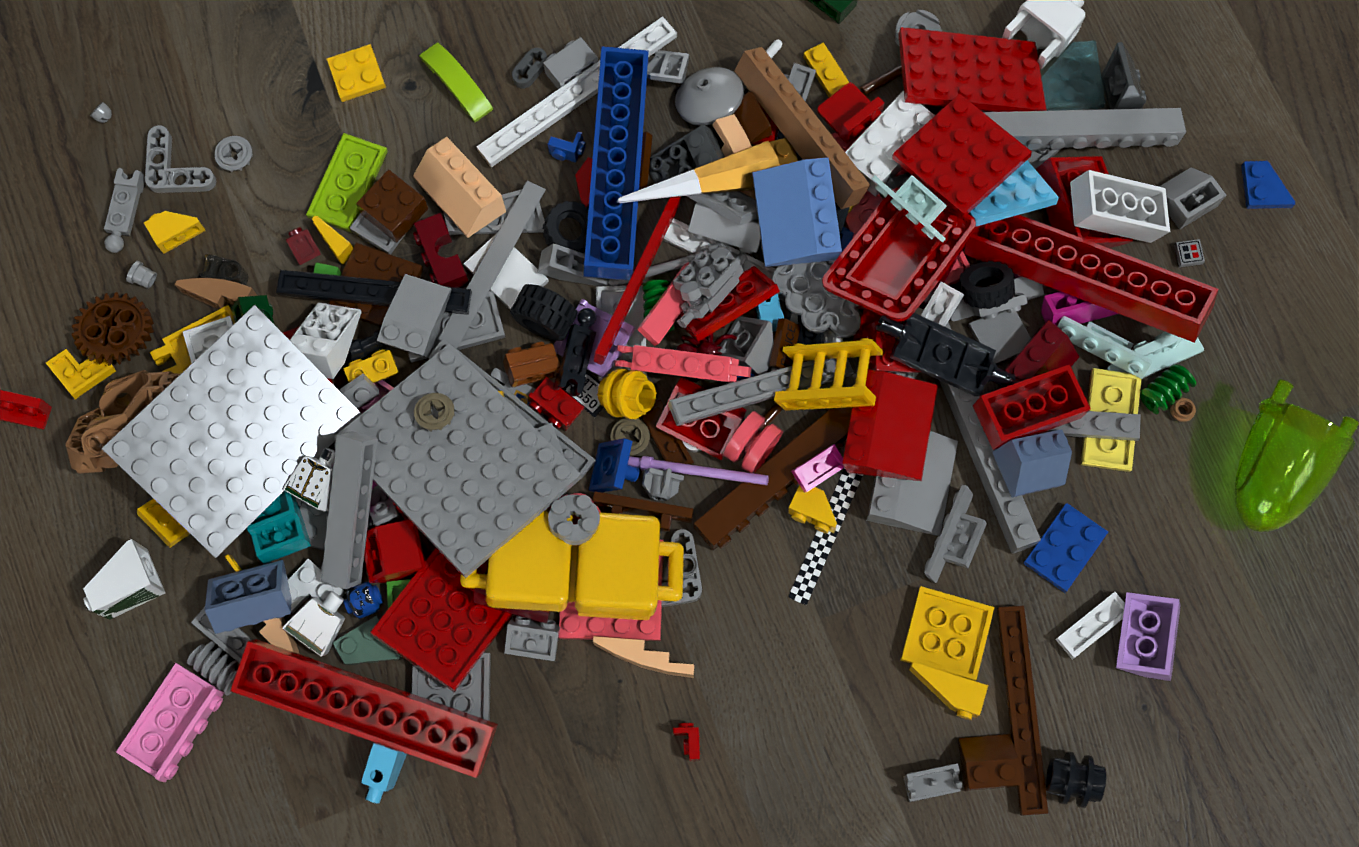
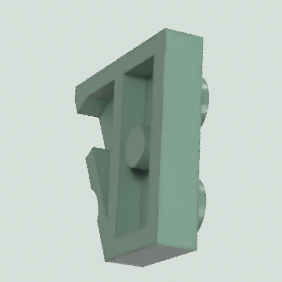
(361, 647)

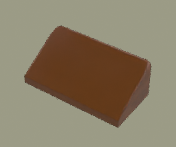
(753, 119)

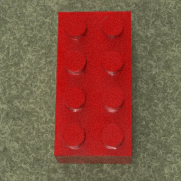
(1031, 406)

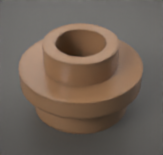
(1188, 405)

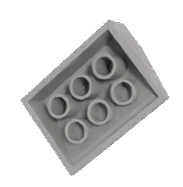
(912, 503)

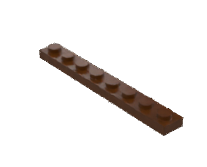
(1022, 709)

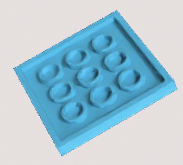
(1017, 195)

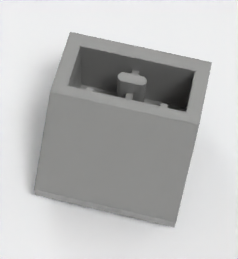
(1191, 196)

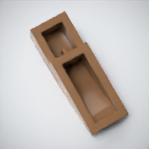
(214, 291)

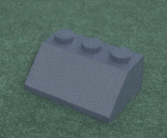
(1034, 462)
(248, 597)

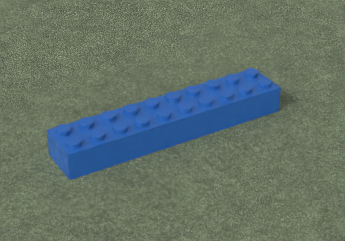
(616, 163)

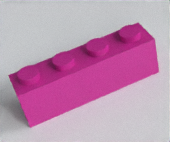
(1063, 304)

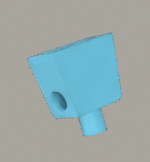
(386, 761)

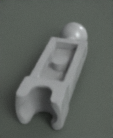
(122, 208)

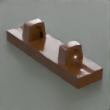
(644, 507)

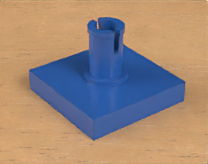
(612, 466)

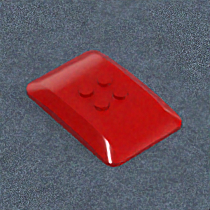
(894, 263)

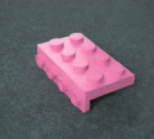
(171, 723)

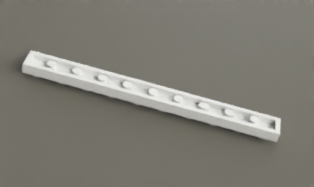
(566, 98)

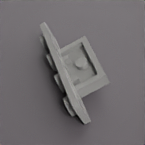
(1024, 290)
(958, 537)

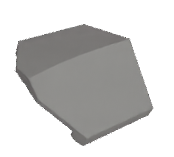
(668, 66)

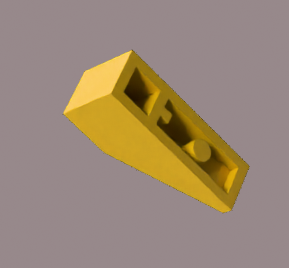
(954, 691)

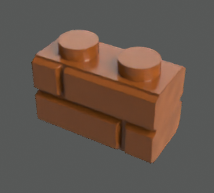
(531, 364)

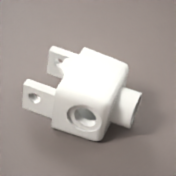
(1048, 24)

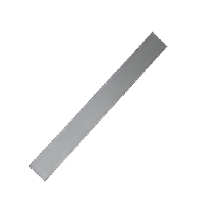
(494, 261)

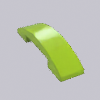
(457, 81)

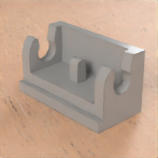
(932, 782)

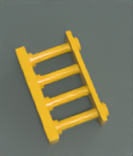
(836, 395)

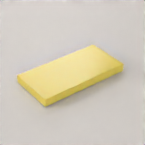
(1115, 394)

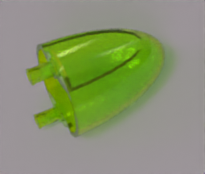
(1287, 461)

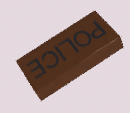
(786, 335)

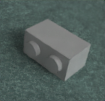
(569, 62)

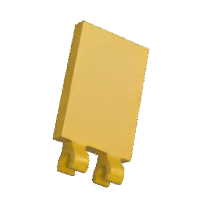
(176, 345)

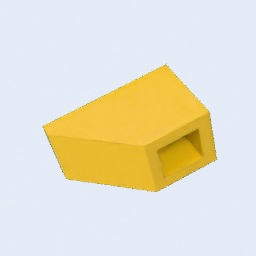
(813, 508)

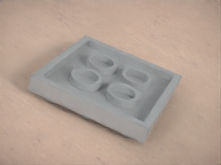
(470, 696)

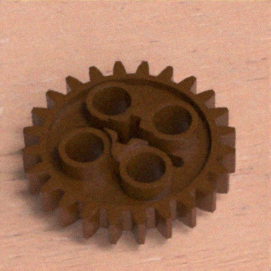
(112, 328)

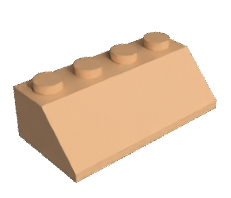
(458, 187)

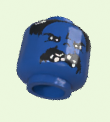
(363, 600)

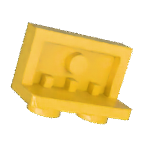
(376, 368)
(162, 523)

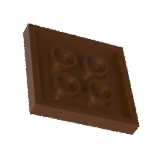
(377, 265)

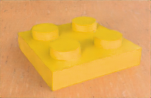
(356, 73)

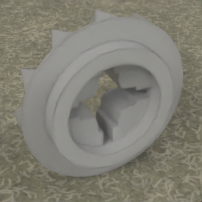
(223, 153)

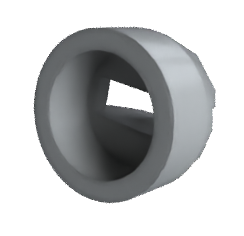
(101, 113)

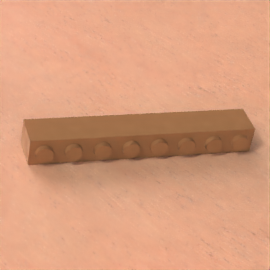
(800, 124)

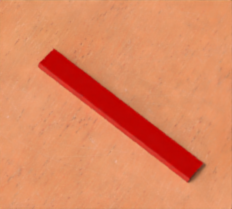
(636, 280)

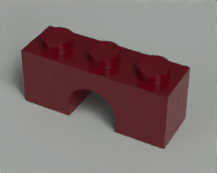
(433, 235)

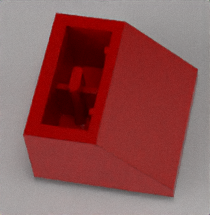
(393, 552)

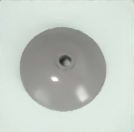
(709, 95)

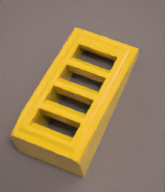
(338, 244)

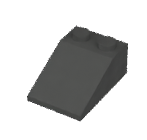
(1122, 81)

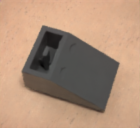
(686, 154)

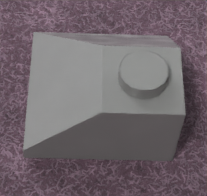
(752, 345)

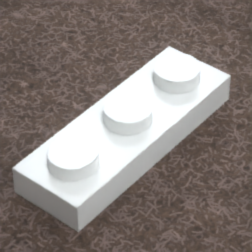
(1092, 625)

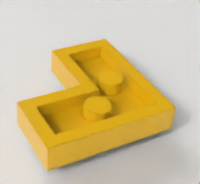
(77, 377)

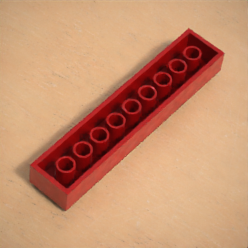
(1096, 274)
(364, 707)

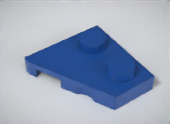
(1264, 187)

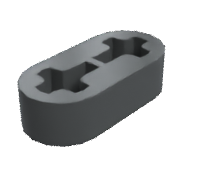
(526, 65)

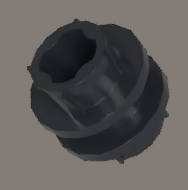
(1075, 779)

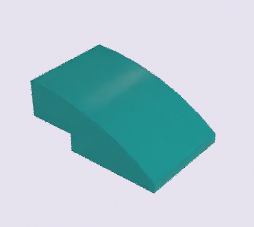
(279, 529)

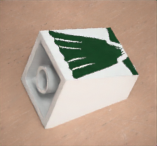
(123, 582)

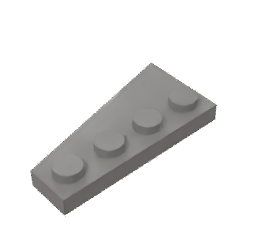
(534, 224)

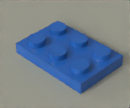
(1065, 547)

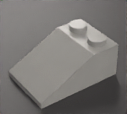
(414, 316)

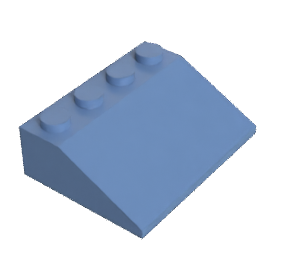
(797, 213)

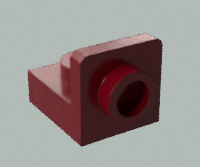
(302, 245)

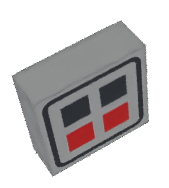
(1189, 253)

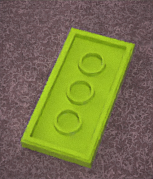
(347, 181)

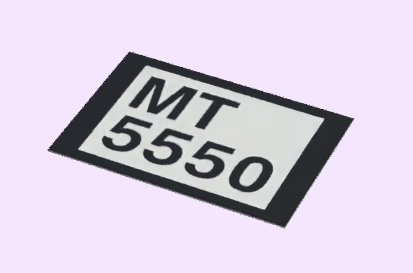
(588, 397)

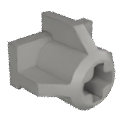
(661, 484)

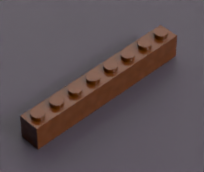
(752, 499)

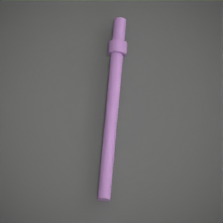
(649, 462)

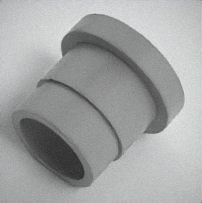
(141, 275)

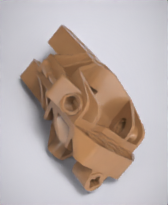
(102, 424)

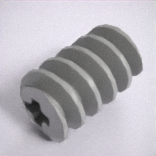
(214, 667)

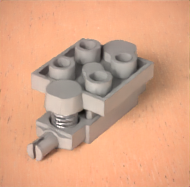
(707, 282)

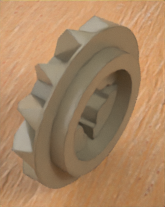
(423, 409)
(628, 426)

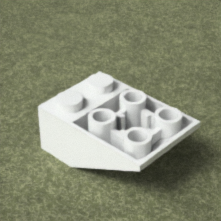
(327, 336)

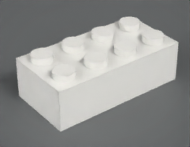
(875, 147)
(1119, 206)

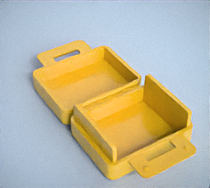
(604, 576)

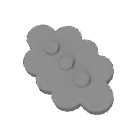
(817, 306)

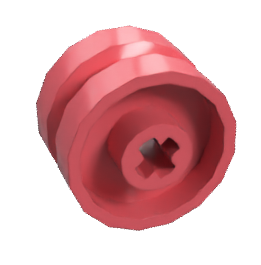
(752, 442)

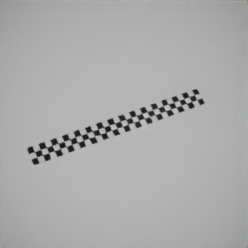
(823, 542)

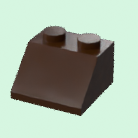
(989, 762)

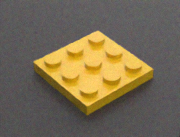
(947, 633)

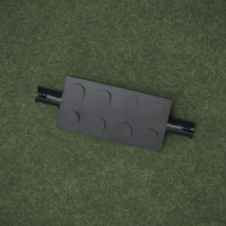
(944, 354)

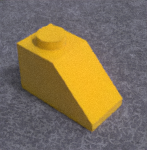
(172, 229)

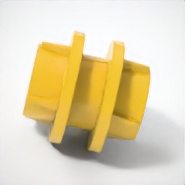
(626, 393)

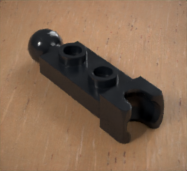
(577, 353)

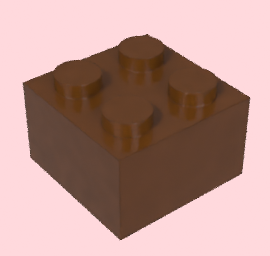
(392, 206)

